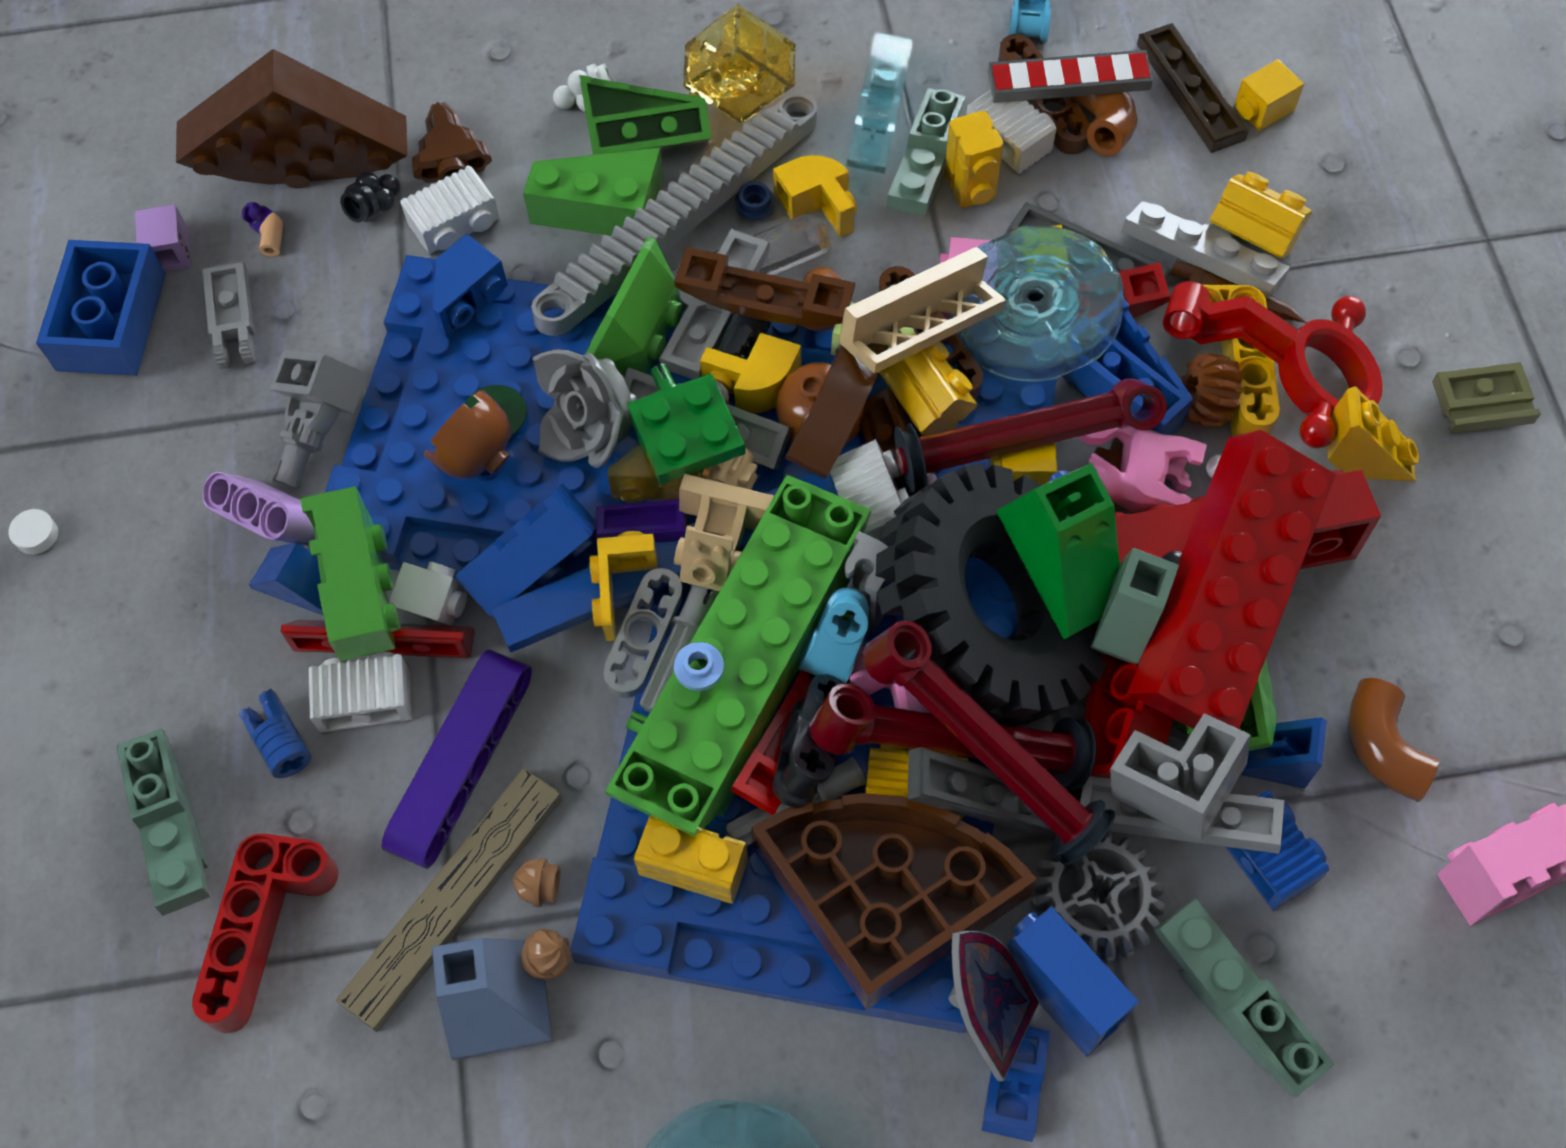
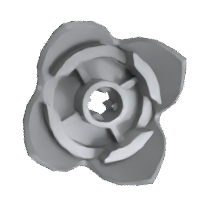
(587, 408)

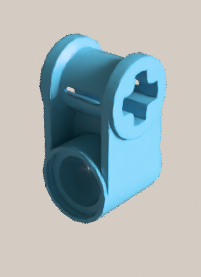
(1031, 18)
(836, 642)

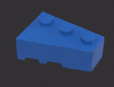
(1135, 357)
(529, 550)

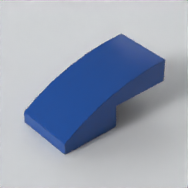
(1014, 1103)

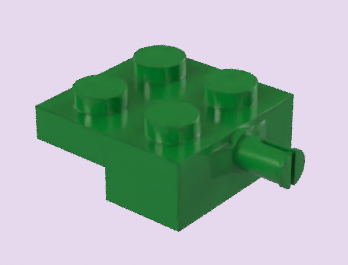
(684, 426)

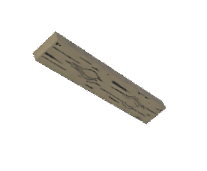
(449, 900)

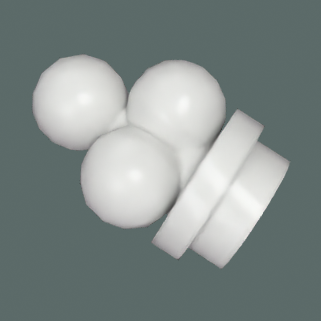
(565, 96)

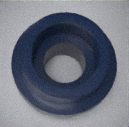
(754, 193)

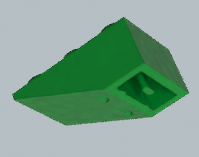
(1067, 545)

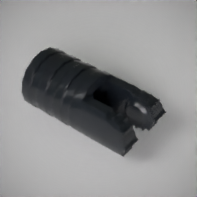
(742, 335)

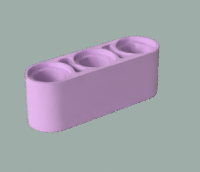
(257, 507)

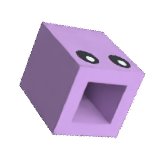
(166, 234)

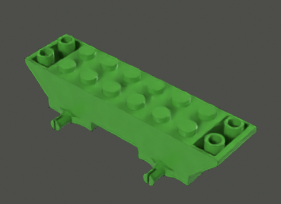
(761, 626)

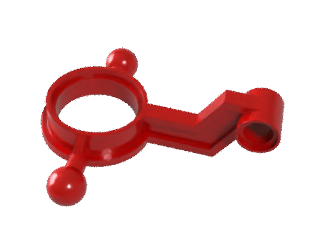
(1195, 317)

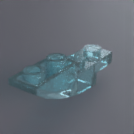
(879, 102)

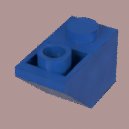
(465, 282)

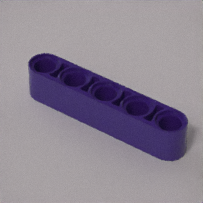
(456, 759)

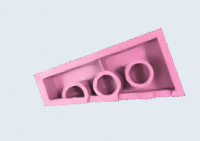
(1508, 865)

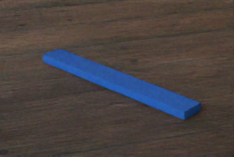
(570, 598)

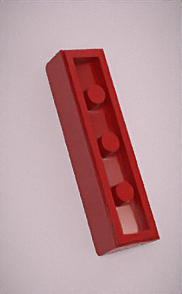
(409, 640)

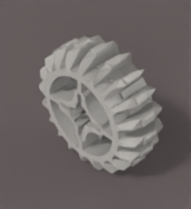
(1130, 877)

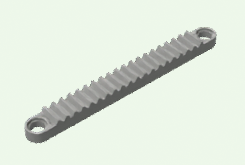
(674, 212)

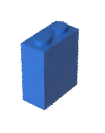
(1070, 980)

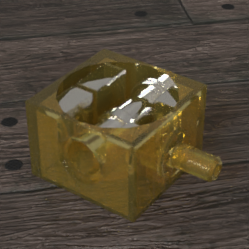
(739, 64)

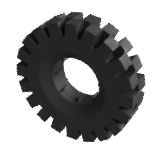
(926, 561)

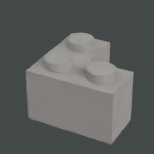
(1182, 785)

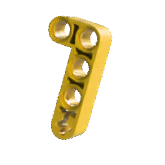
(1257, 370)

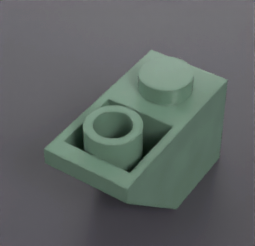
(1134, 605)

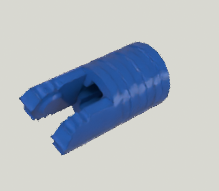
(276, 737)

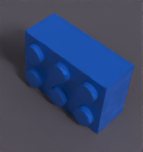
(101, 307)

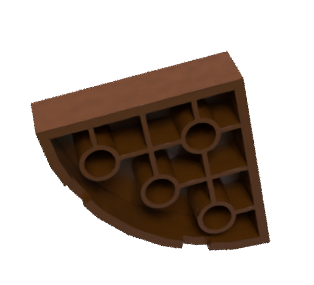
(289, 128)
(888, 882)

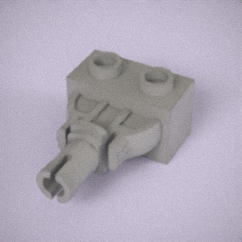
(317, 394)

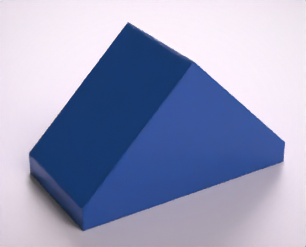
(291, 576)
(1293, 755)

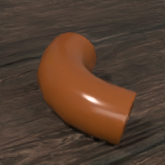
(1113, 123)
(1380, 745)

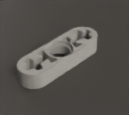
(644, 597)

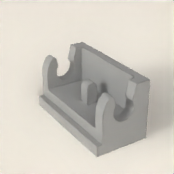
(863, 568)

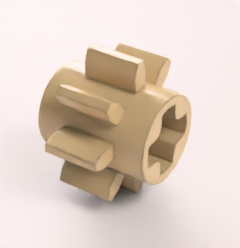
(735, 472)

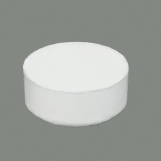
(33, 531)

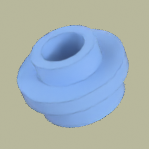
(699, 679)

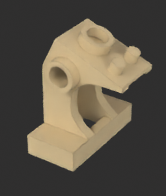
(713, 543)

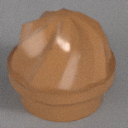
(538, 882)
(545, 954)

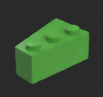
(639, 117)
(592, 190)
(351, 574)

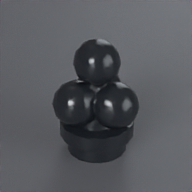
(369, 196)

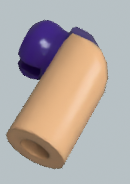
(267, 225)

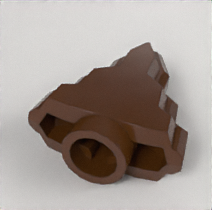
(447, 147)

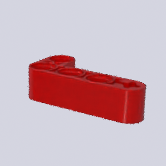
(257, 930)

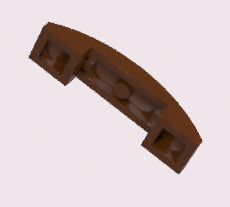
(761, 294)
(833, 412)

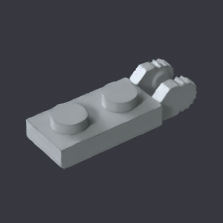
(229, 311)

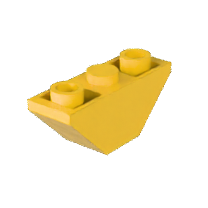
(1370, 441)

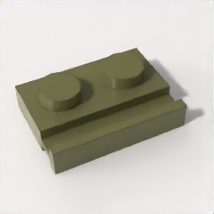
(1485, 397)

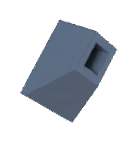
(489, 998)

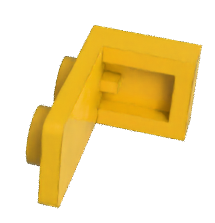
(619, 554)

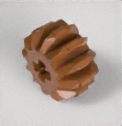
(1215, 389)

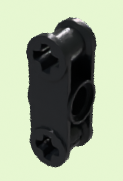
(801, 760)

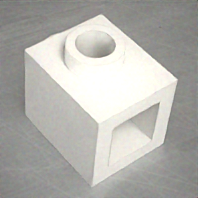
(429, 592)

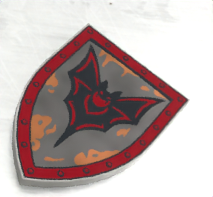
(991, 997)

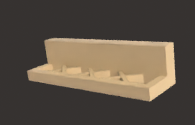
(910, 306)

